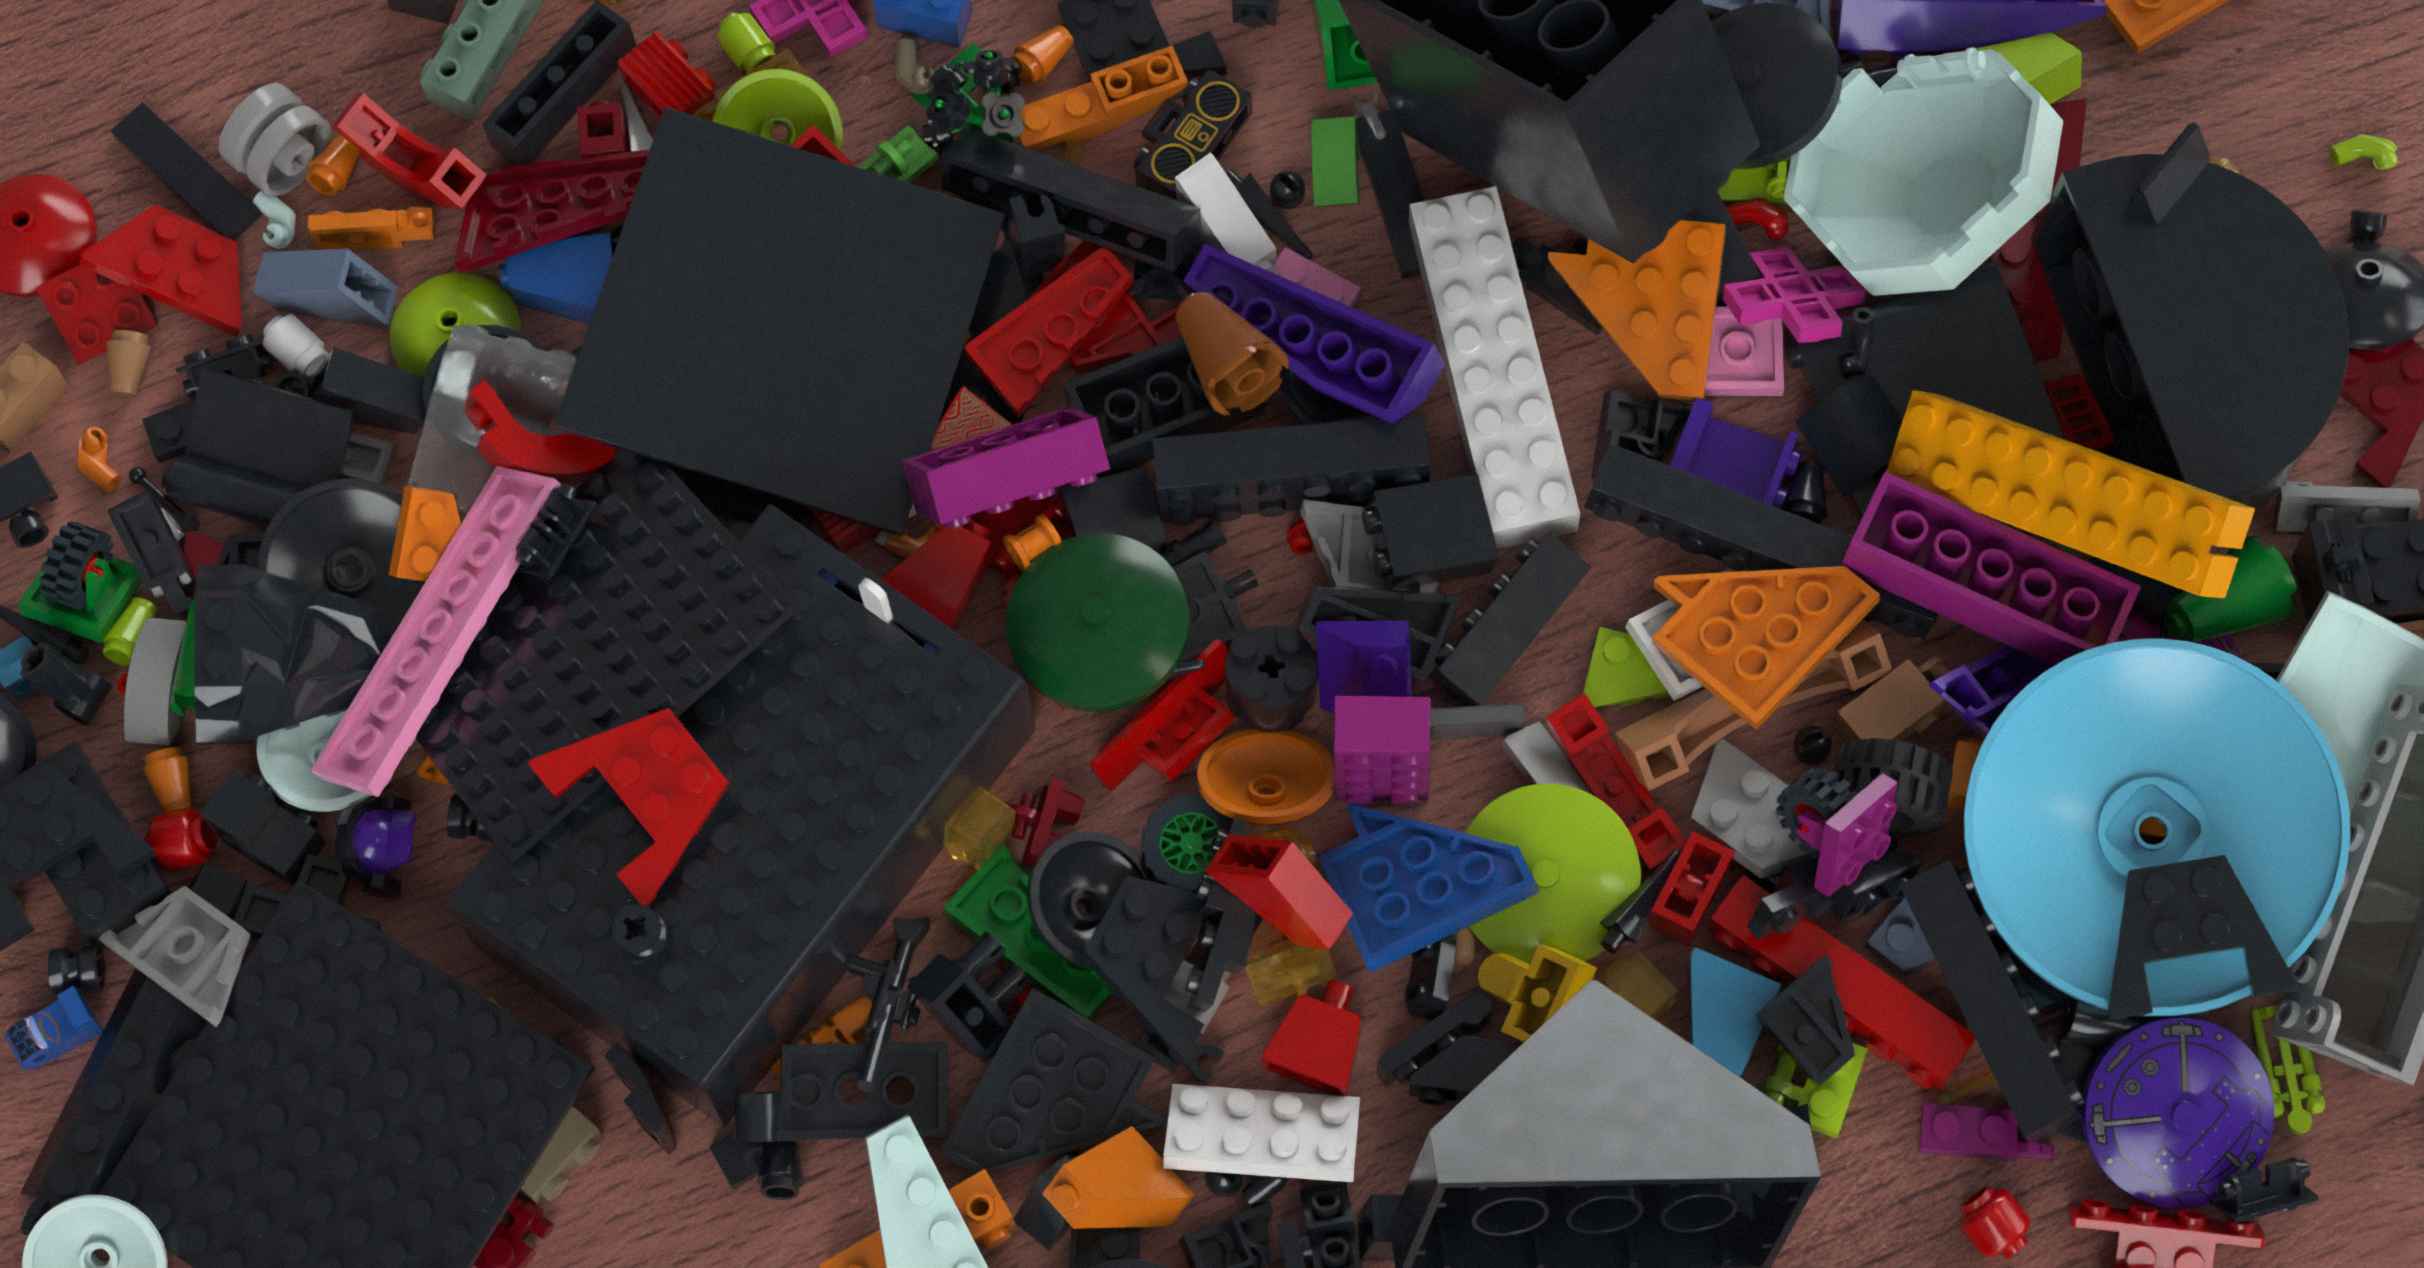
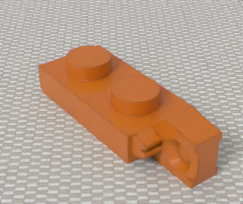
(371, 229)

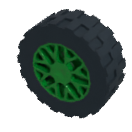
(1180, 840)

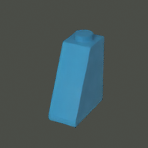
(1724, 1009)

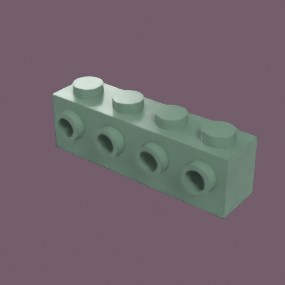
(476, 53)

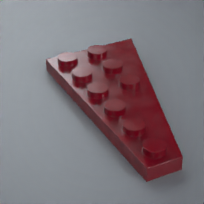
(545, 203)
(2018, 259)

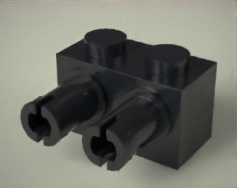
(961, 1006)

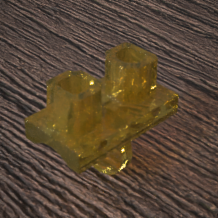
(1288, 972)

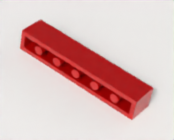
(1874, 1004)

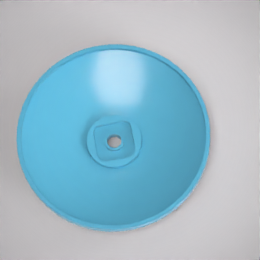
(2166, 739)

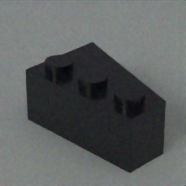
(1427, 615)

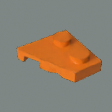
(423, 532)

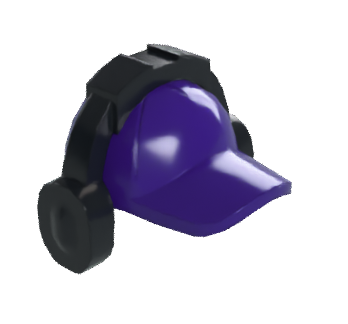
(376, 842)

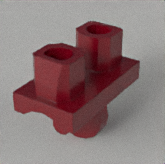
(1053, 804)

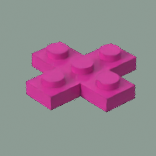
(830, 20)
(1797, 296)

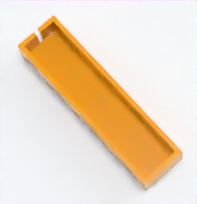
(2070, 494)

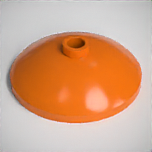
(1266, 776)

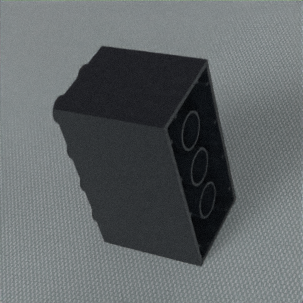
(1572, 105)

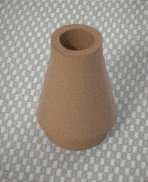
(126, 361)

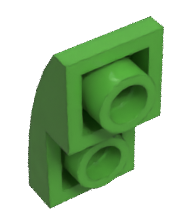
(1335, 161)

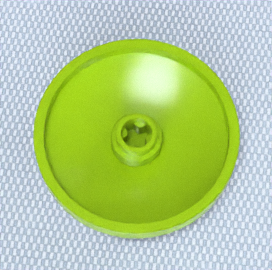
(1578, 860)

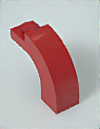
(423, 169)
(512, 446)

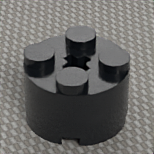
(1271, 677)

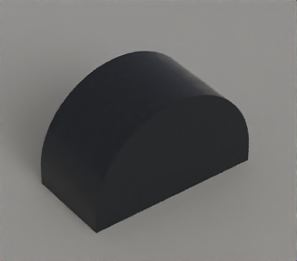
(2200, 333)

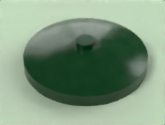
(1097, 622)

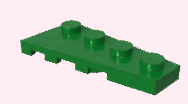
(998, 904)

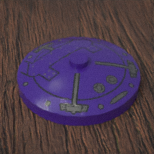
(2176, 1110)

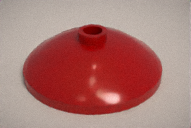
(52, 240)

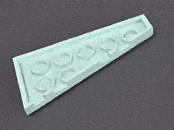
(914, 1206)

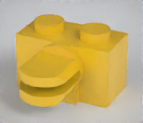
(1535, 988)

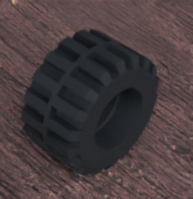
(1920, 775)

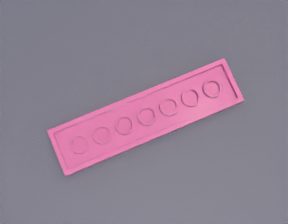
(434, 634)

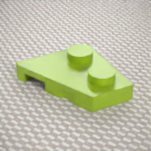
(1620, 672)

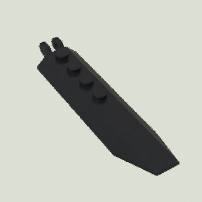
(121, 1077)

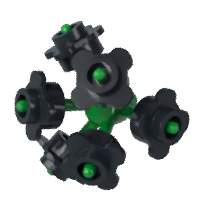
(952, 105)

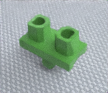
(902, 157)

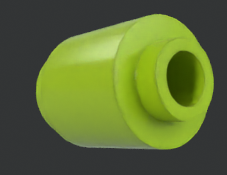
(744, 41)

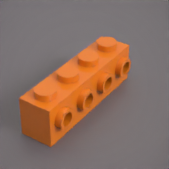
(979, 1206)

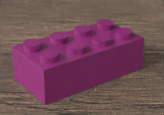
(1006, 466)
(1382, 749)

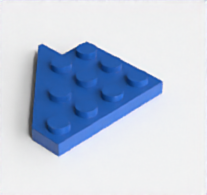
(1419, 882)

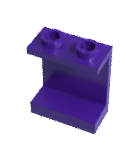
(1736, 456)

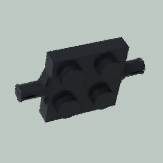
(1211, 603)

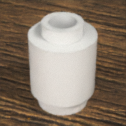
(294, 345)

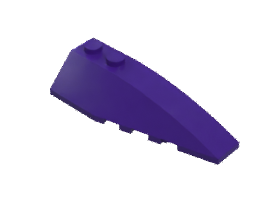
(1950, 24)
(1325, 340)

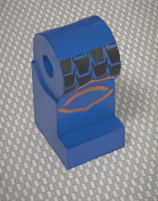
(53, 1030)

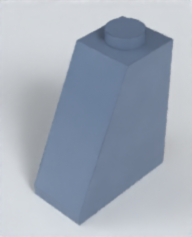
(326, 286)

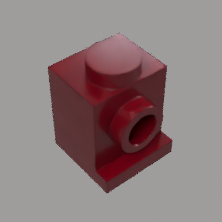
(602, 129)

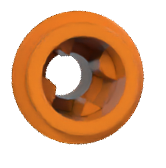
(1042, 54)
(332, 167)
(169, 778)

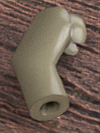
(908, 71)

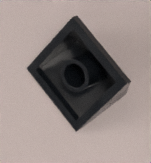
(1852, 433)

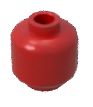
(180, 839)
(1994, 1222)

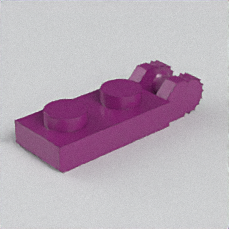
(1975, 1134)

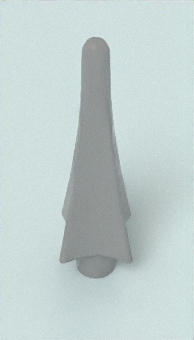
(638, 133)

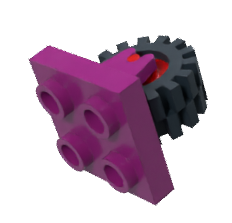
(1838, 825)

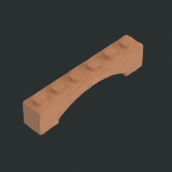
(1672, 738)

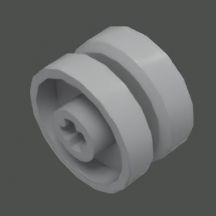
(273, 139)

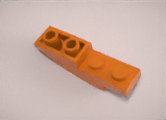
(1105, 103)

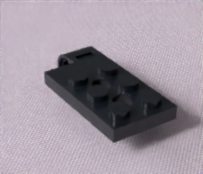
(811, 1100)

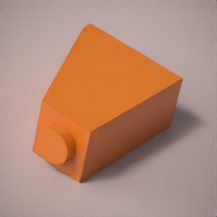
(1118, 1186)

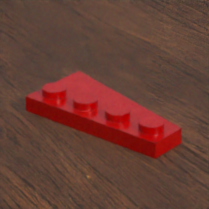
(1041, 334)

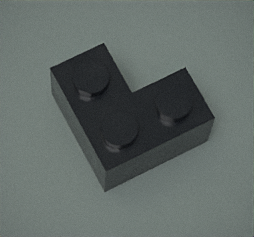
(253, 824)

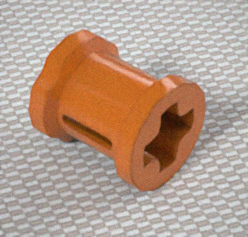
(1031, 541)

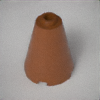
(1229, 354)

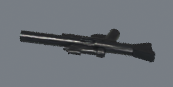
(890, 1002)

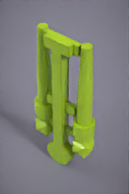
(2299, 1120)

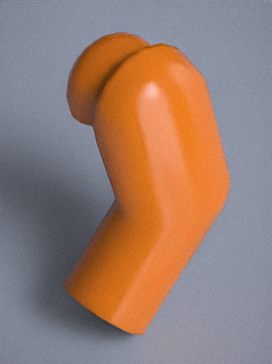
(93, 459)

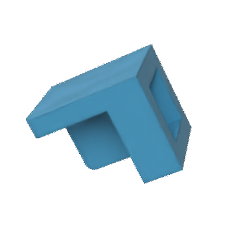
(11, 667)

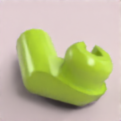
(2364, 145)

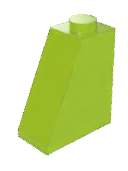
(2044, 63)

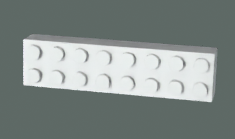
(1493, 366)

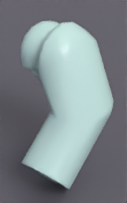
(281, 220)

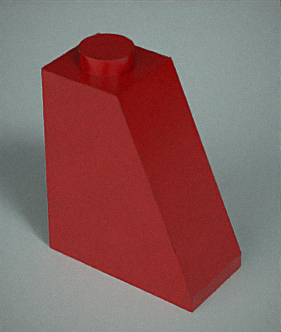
(945, 571)
(1281, 888)

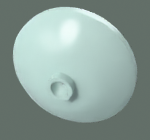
(287, 761)
(80, 1225)

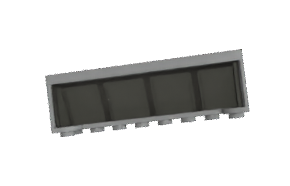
(2365, 968)

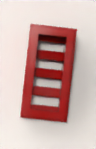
(2097, 424)

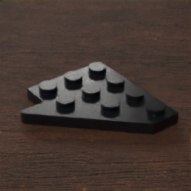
(1050, 1091)

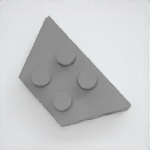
(1345, 546)
(1741, 813)
(185, 950)

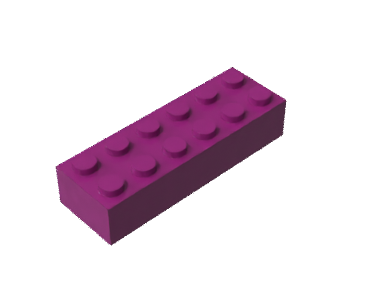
(1986, 574)

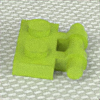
(1825, 1103)

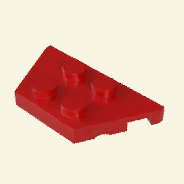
(174, 265)

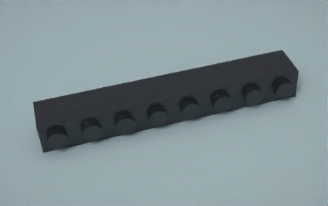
(1729, 527)

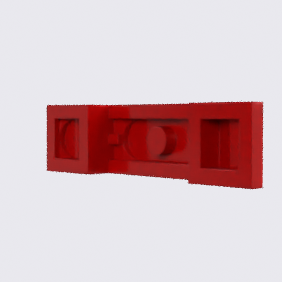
(1610, 778)

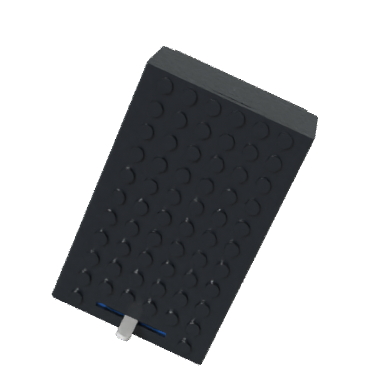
(842, 767)

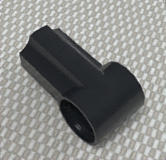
(73, 687)

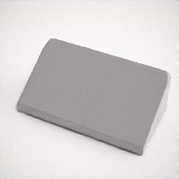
(1540, 758)

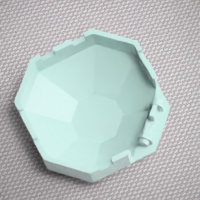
(1927, 170)

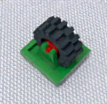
(81, 584)

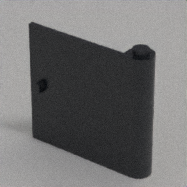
(1944, 344)

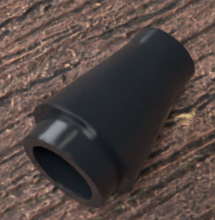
(1807, 492)
(781, 1171)

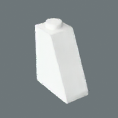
(1224, 215)

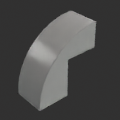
(150, 683)

